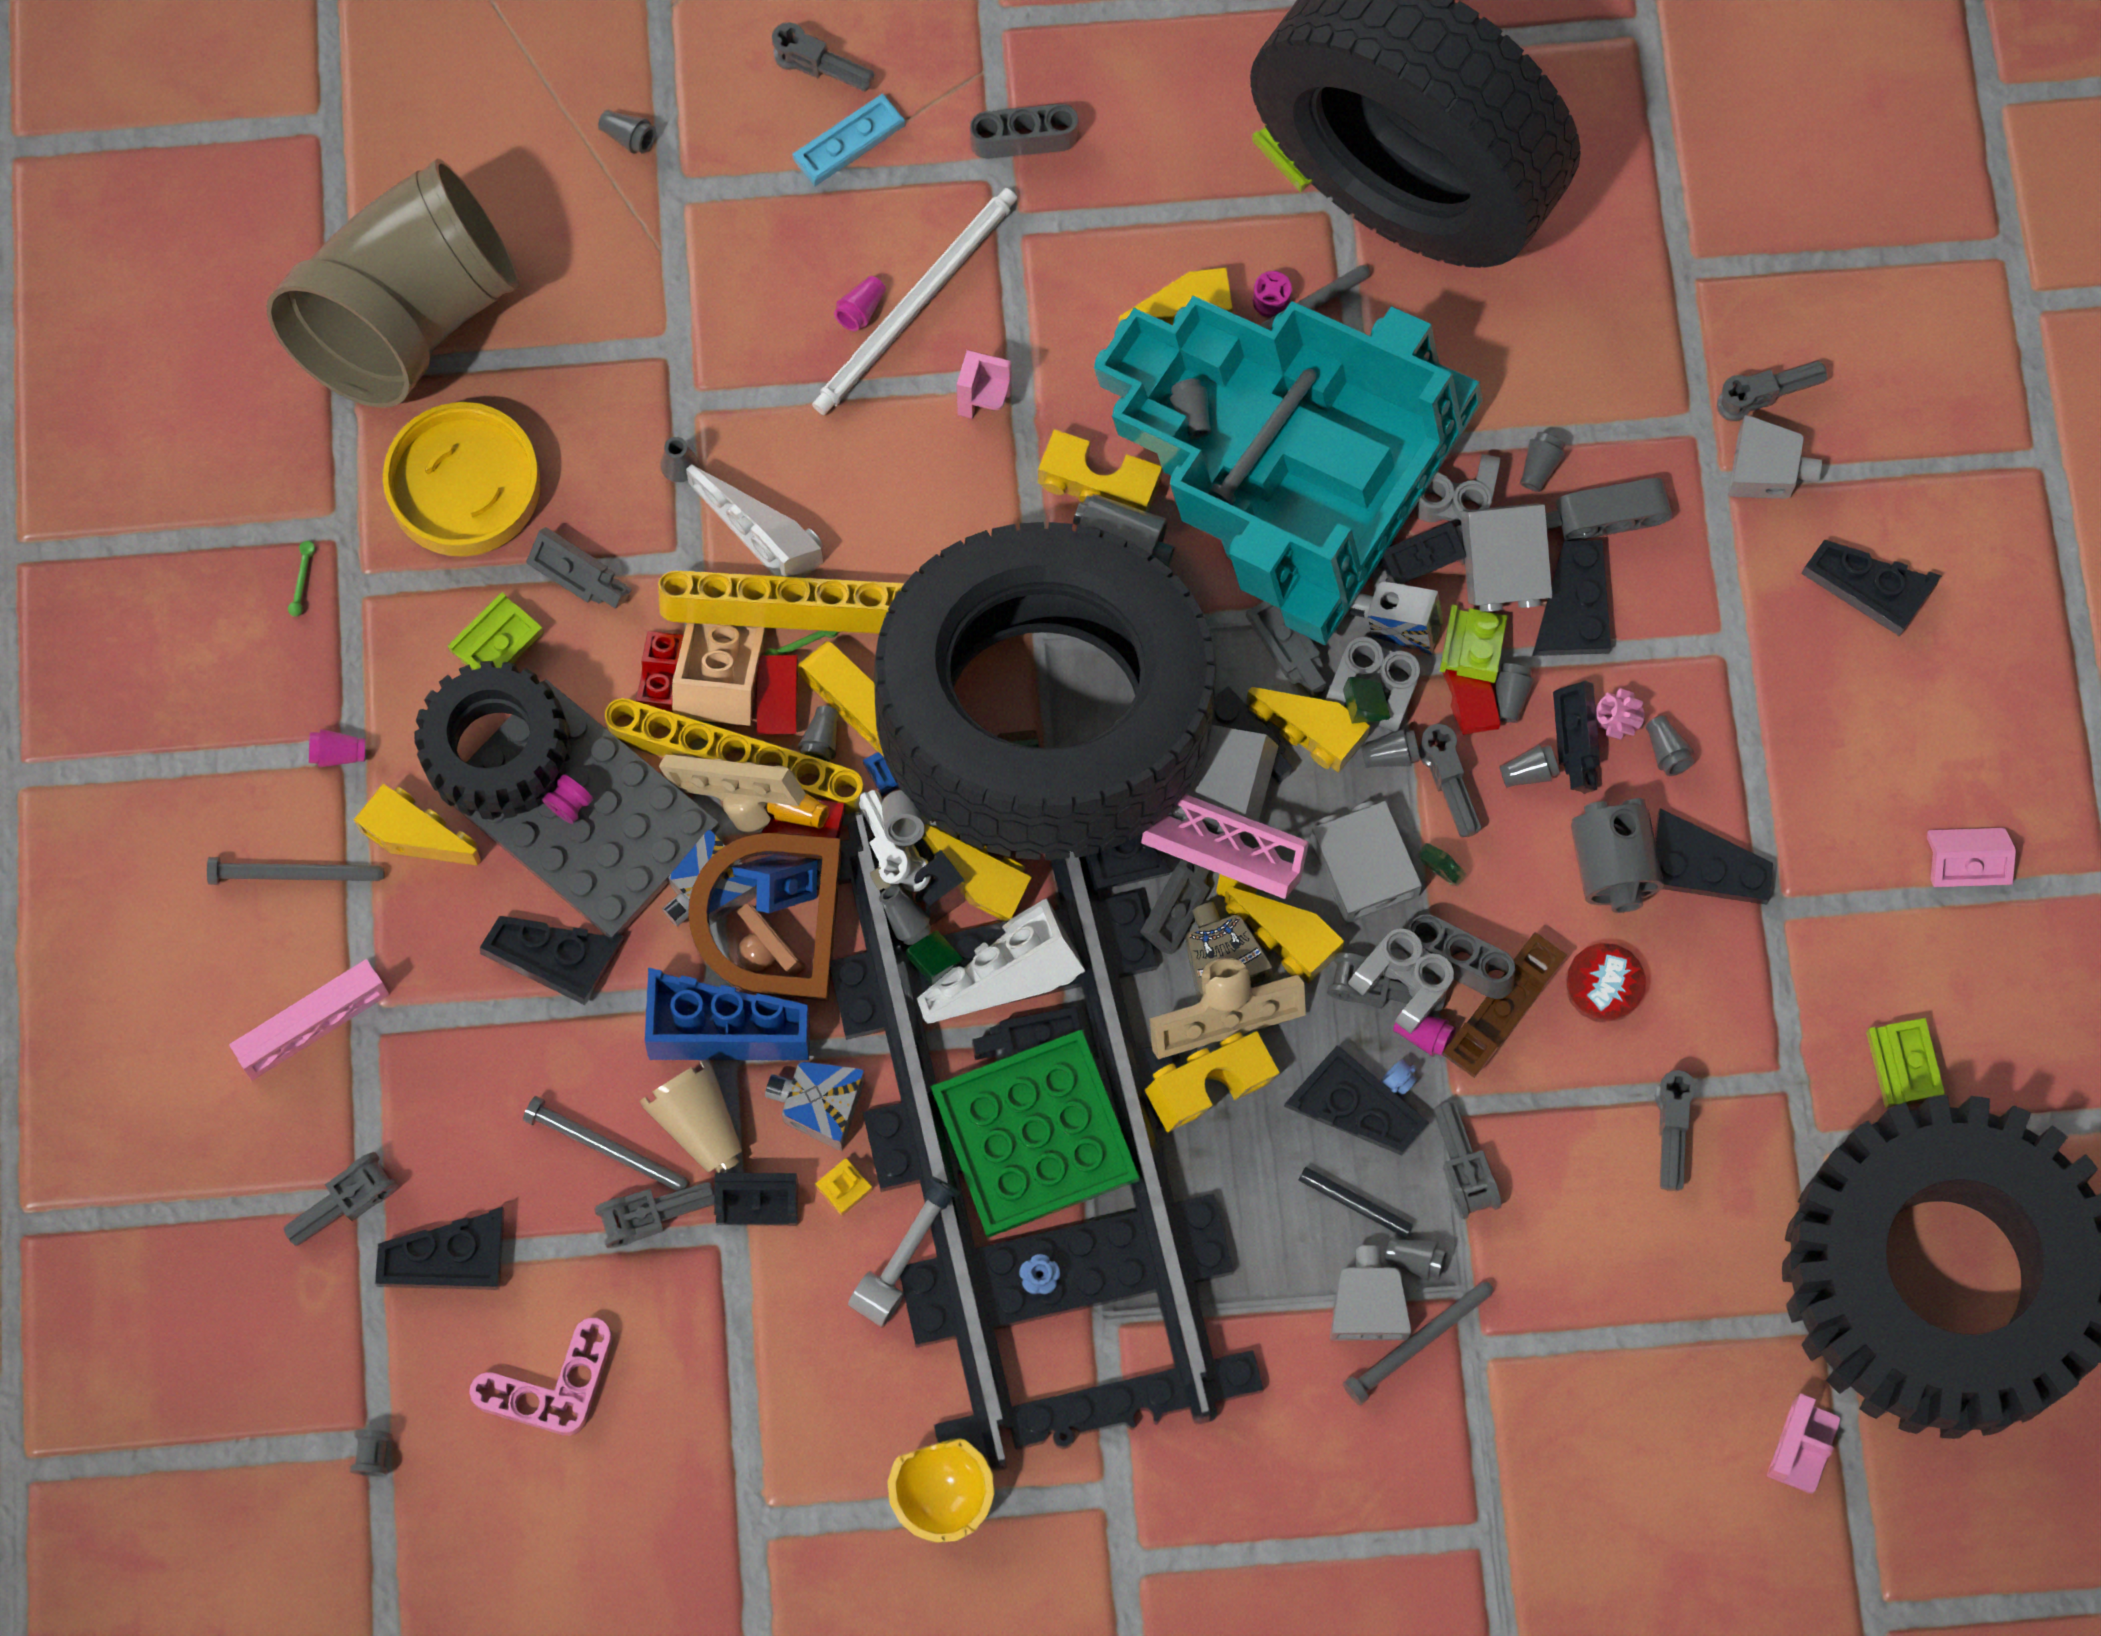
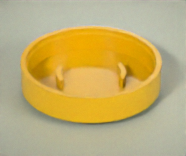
(461, 479)

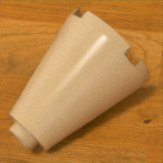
(697, 1117)

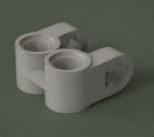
(1455, 494)
(1383, 662)
(1409, 972)

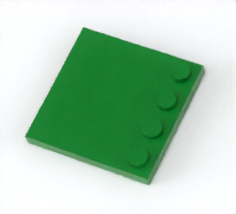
(1035, 1133)

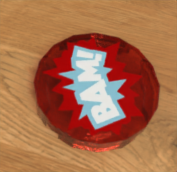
(1605, 982)

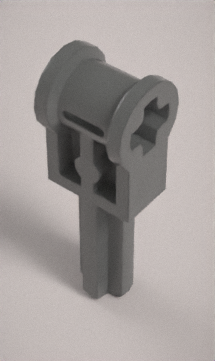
(812, 57)
(1763, 388)
(1448, 776)
(1382, 990)
(1673, 1127)
(1466, 1171)
(350, 1195)
(642, 1215)

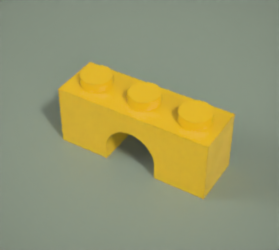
(1065, 471)
(1240, 1065)

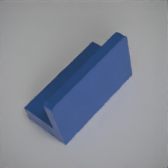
(781, 881)

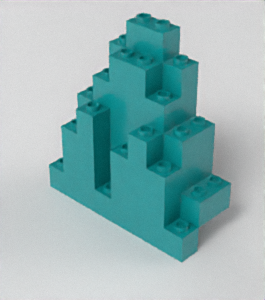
(1336, 472)

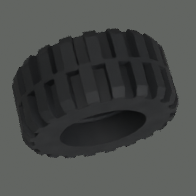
(477, 695)

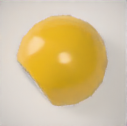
(941, 1490)

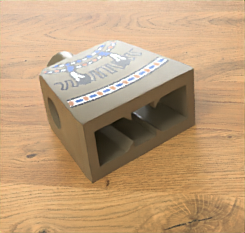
(1223, 939)

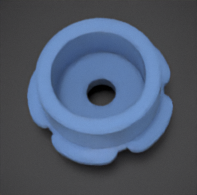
(1399, 1078)
(1039, 1285)

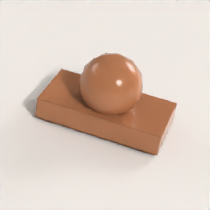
(765, 945)

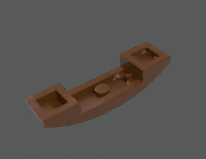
(1498, 1017)

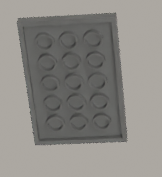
(620, 843)

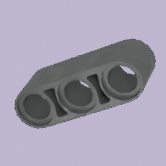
(1038, 119)
(1614, 509)
(1482, 961)

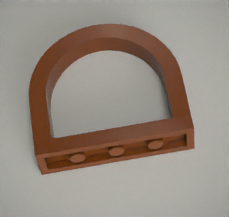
(776, 844)

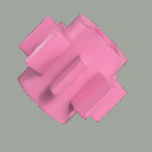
(1620, 714)

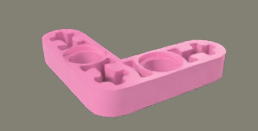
(564, 1392)

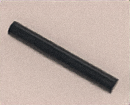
(1355, 1202)

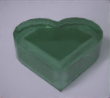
(1441, 864)

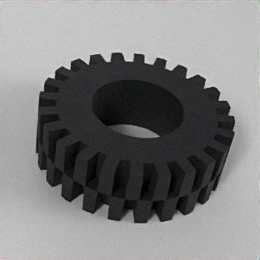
(1868, 1328)

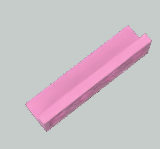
(1226, 851)
(309, 1019)

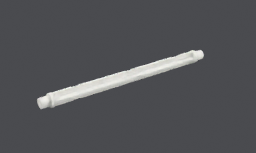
(914, 301)

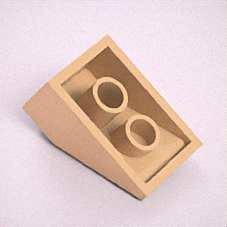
(718, 673)

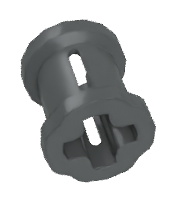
(371, 1453)

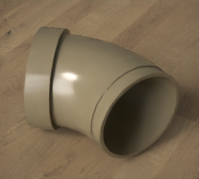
(392, 288)

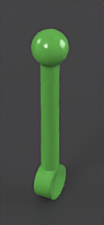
(307, 550)
(801, 642)

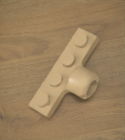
(741, 786)
(1227, 1008)

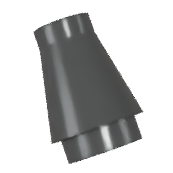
(629, 131)
(1192, 401)
(677, 459)
(1541, 460)
(1512, 689)
(821, 735)
(1669, 747)
(1392, 750)
(1531, 767)
(905, 916)
(1418, 1257)

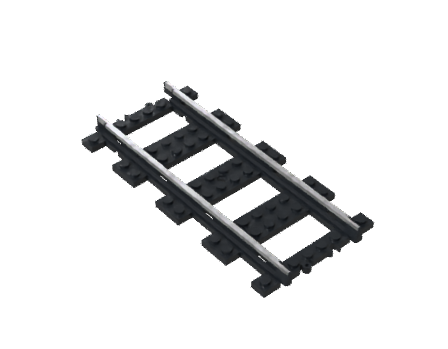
(1100, 1262)

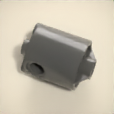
(1126, 522)
(1617, 854)

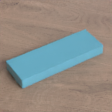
(848, 139)

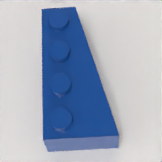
(720, 1023)

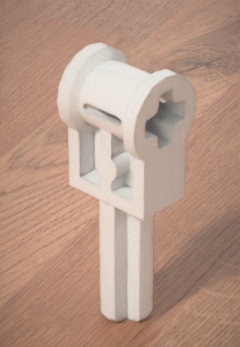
(897, 862)

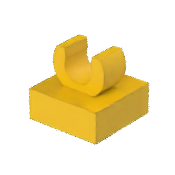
(843, 1187)

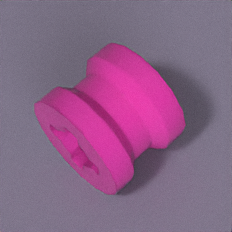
(1272, 285)
(567, 799)

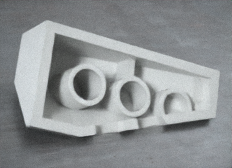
(766, 532)
(1022, 963)

